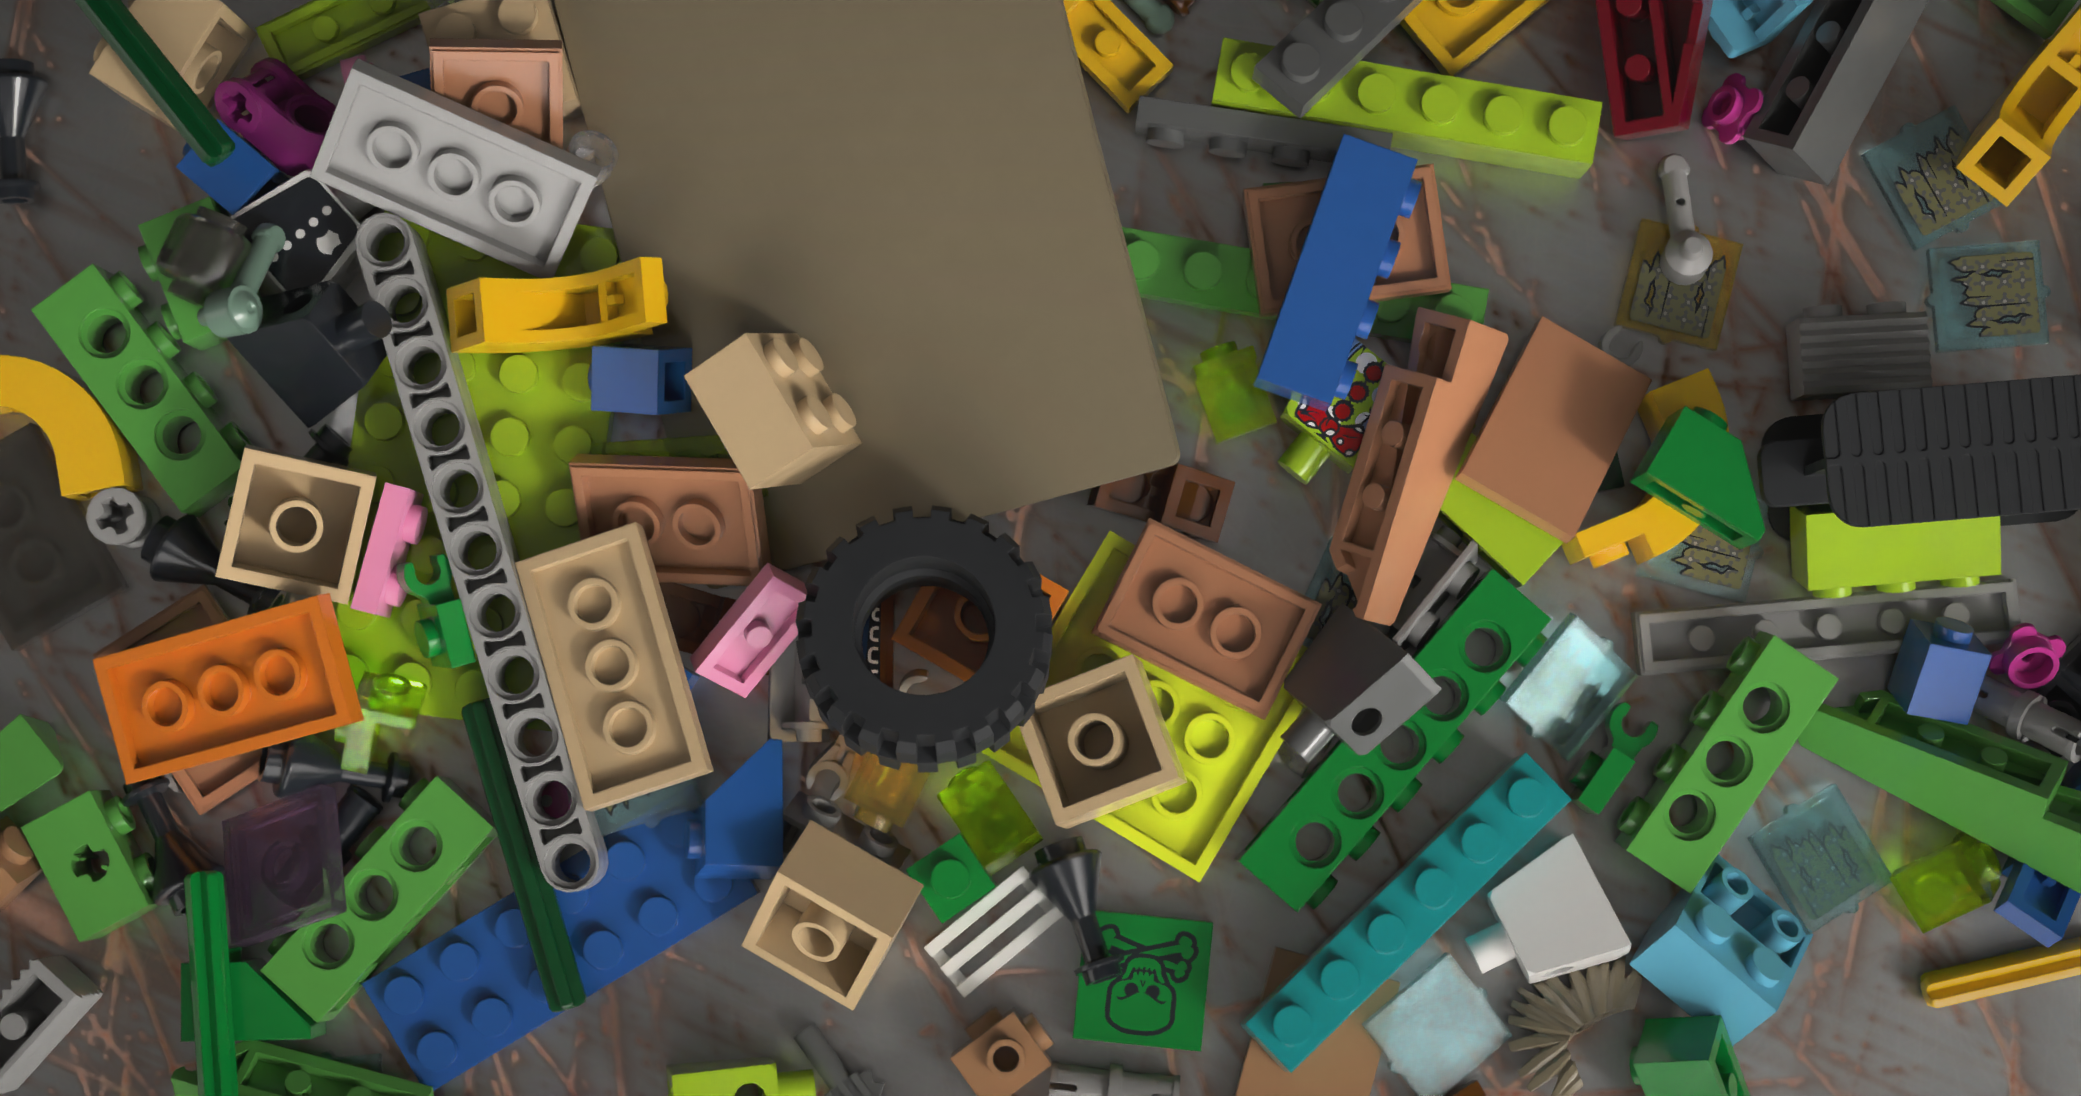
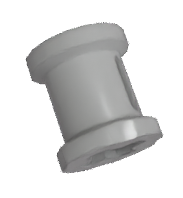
(104, 514)

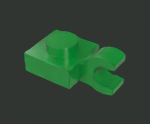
(442, 625)
(1601, 774)

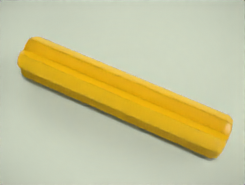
(2002, 973)

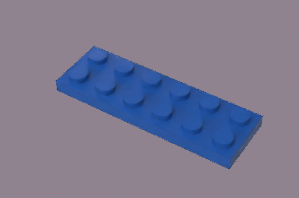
(480, 980)

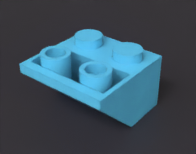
(1723, 950)

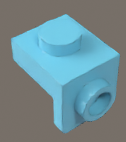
(1750, 24)

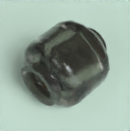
(202, 254)

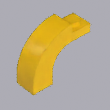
(2027, 117)
(558, 311)
(85, 439)
(1651, 525)

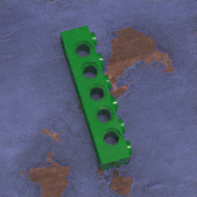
(1272, 853)

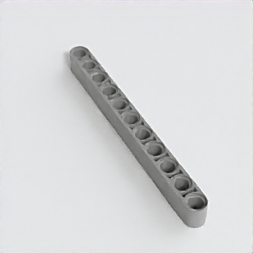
(460, 527)

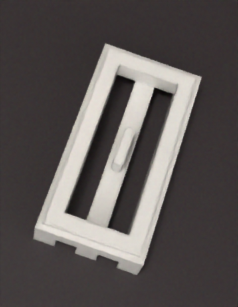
(951, 966)

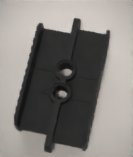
(1931, 455)

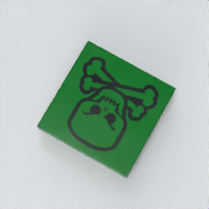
(1161, 986)

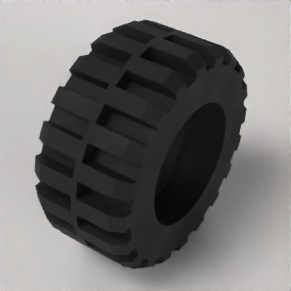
(907, 556)

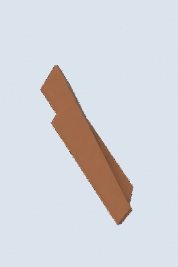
(1411, 456)

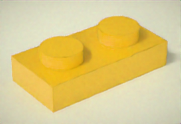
(1115, 51)

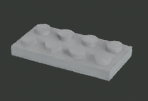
(454, 170)

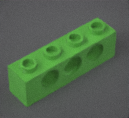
(77, 322)
(1795, 691)
(462, 834)

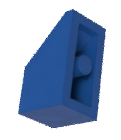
(741, 823)

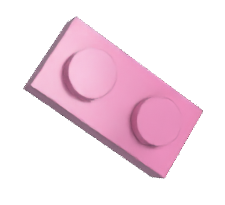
(396, 525)
(752, 632)

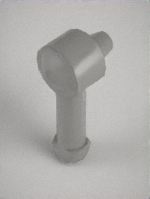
(1687, 251)

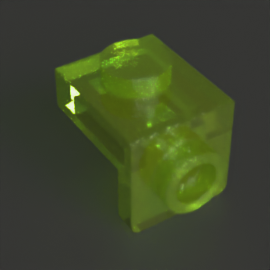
(1228, 394)
(383, 700)
(989, 816)
(1949, 881)

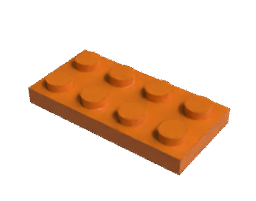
(228, 689)

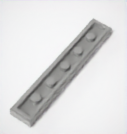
(1817, 626)

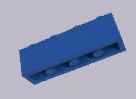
(1336, 273)

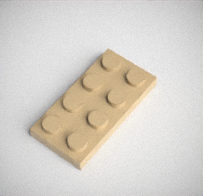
(613, 667)

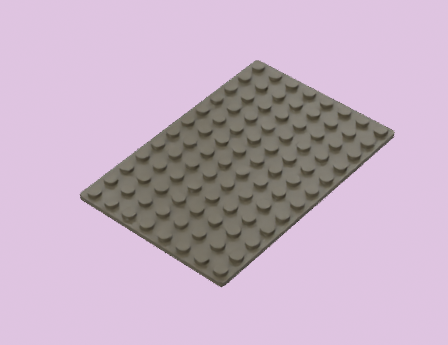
(911, 206)

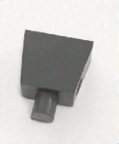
(1353, 687)

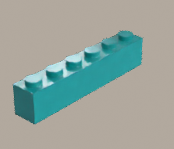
(1405, 912)

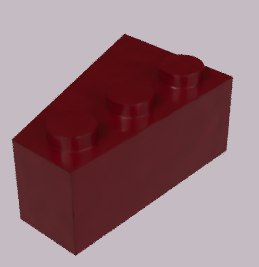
(1652, 62)

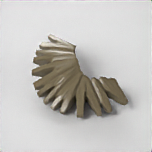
(1565, 1013)

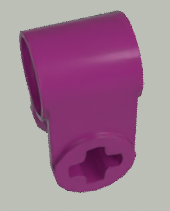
(284, 117)

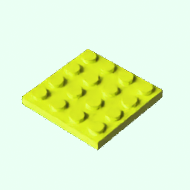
(1216, 742)

